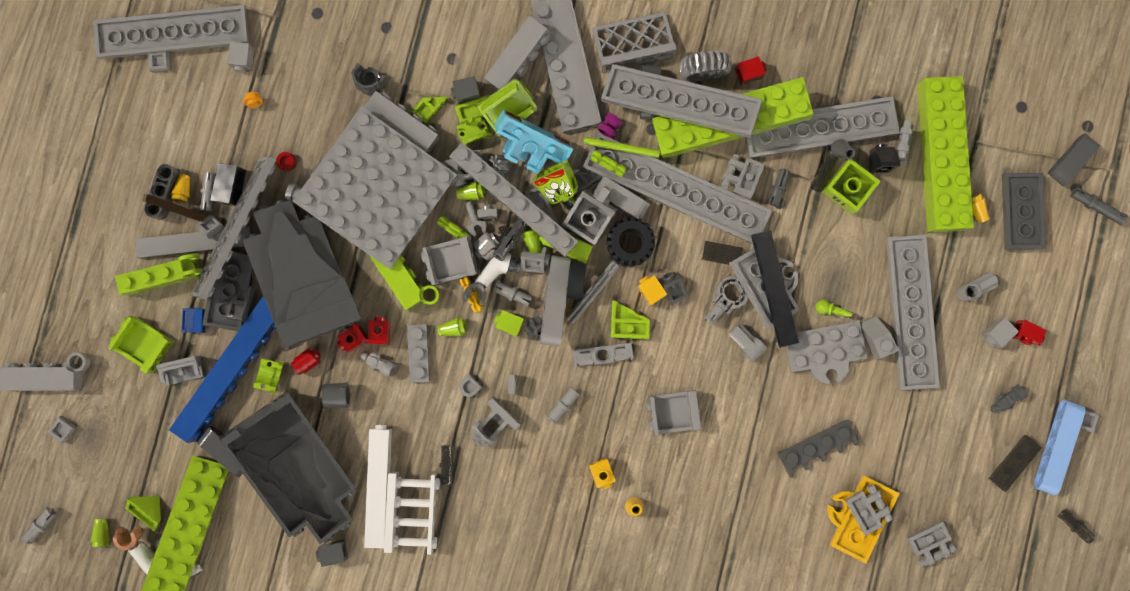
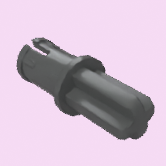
(779, 187)

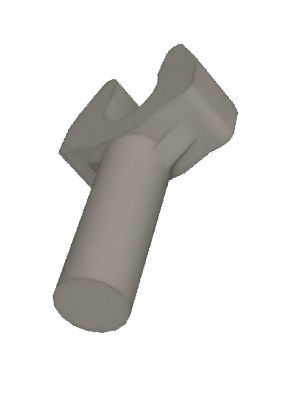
(474, 220)

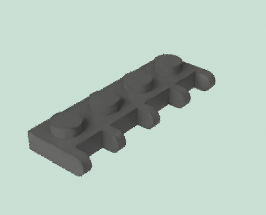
(817, 446)

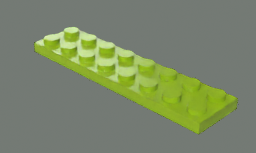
(186, 526)

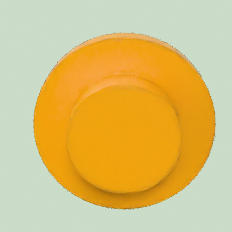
(253, 100)

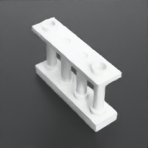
(393, 521)

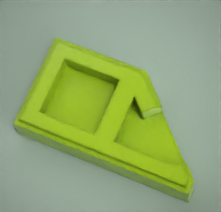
(429, 107)

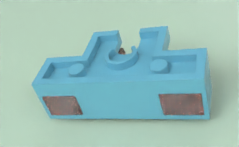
(530, 142)

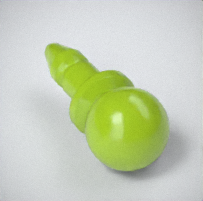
(824, 307)

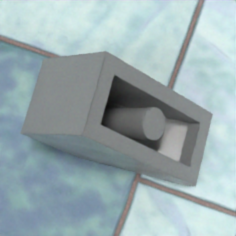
(878, 338)

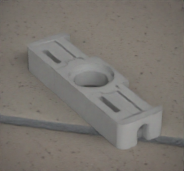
(589, 355)

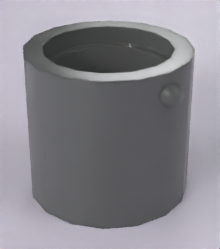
(335, 395)

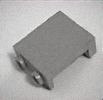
(450, 260)
(673, 412)

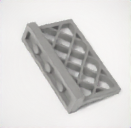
(641, 55)

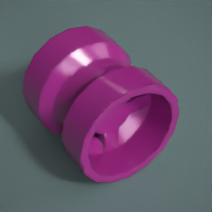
(610, 125)

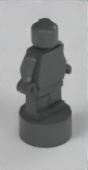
(1004, 402)

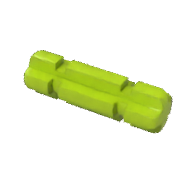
(608, 163)
(451, 227)

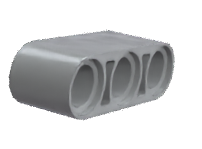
(624, 199)

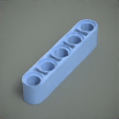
(1059, 447)

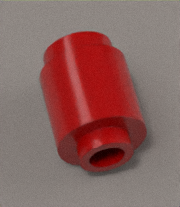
(306, 361)

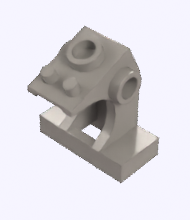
(482, 435)

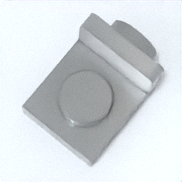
(535, 261)

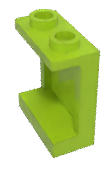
(141, 343)

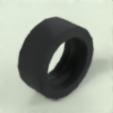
(576, 280)

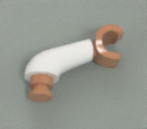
(138, 549)

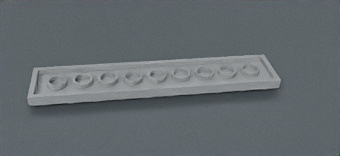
(683, 192)

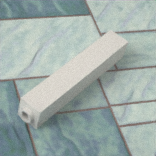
(377, 478)

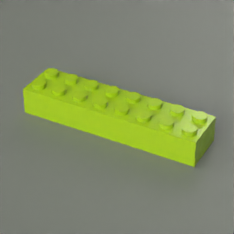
(780, 107)
(945, 154)

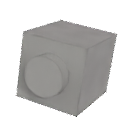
(240, 56)
(999, 333)

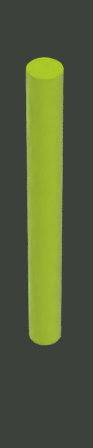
(621, 147)

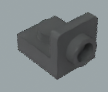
(674, 287)

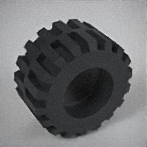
(638, 227)

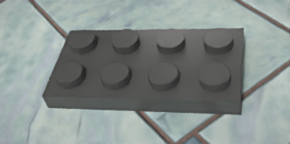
(1023, 211)
(234, 281)

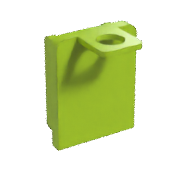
(511, 97)

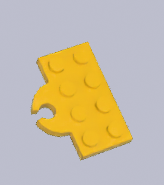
(848, 534)

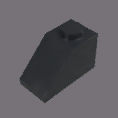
(883, 159)

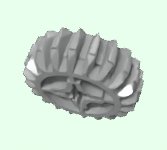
(705, 66)

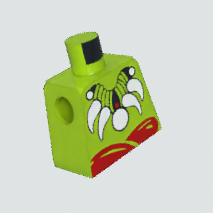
(557, 184)

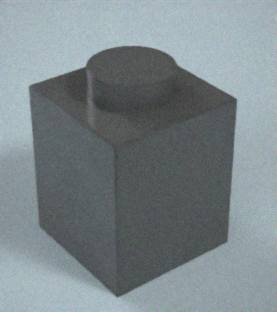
(465, 90)
(332, 553)

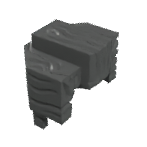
(368, 80)

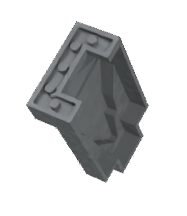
(298, 275)
(291, 469)

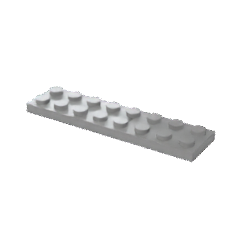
(170, 32)
(682, 100)
(847, 121)
(230, 234)
(912, 312)

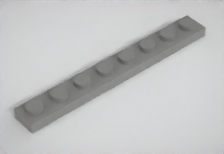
(513, 199)

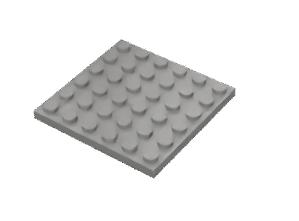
(375, 188)

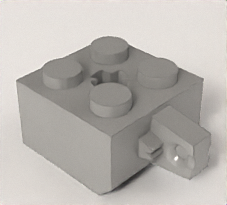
(599, 207)

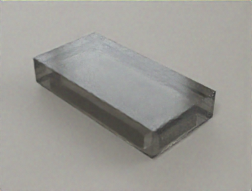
(720, 253)

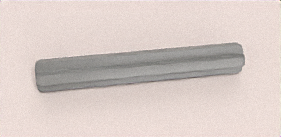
(593, 291)

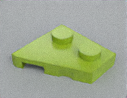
(628, 323)

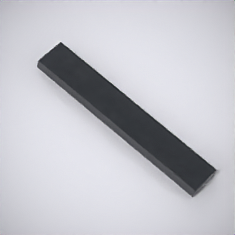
(774, 289)

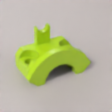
(473, 131)
(268, 375)

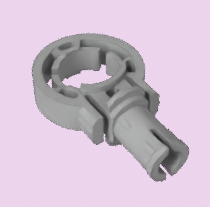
(719, 307)

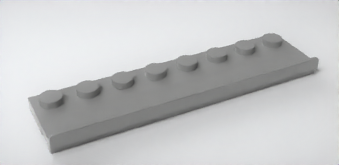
(567, 65)

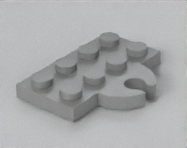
(749, 276)
(826, 350)

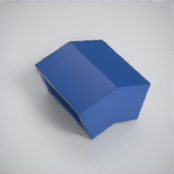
(192, 320)

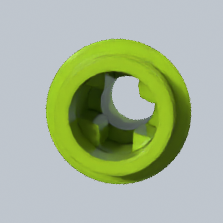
(471, 192)
(532, 241)
(454, 327)
(100, 533)

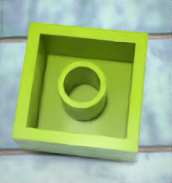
(850, 186)

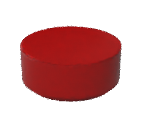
(286, 161)

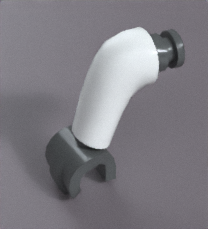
(489, 273)

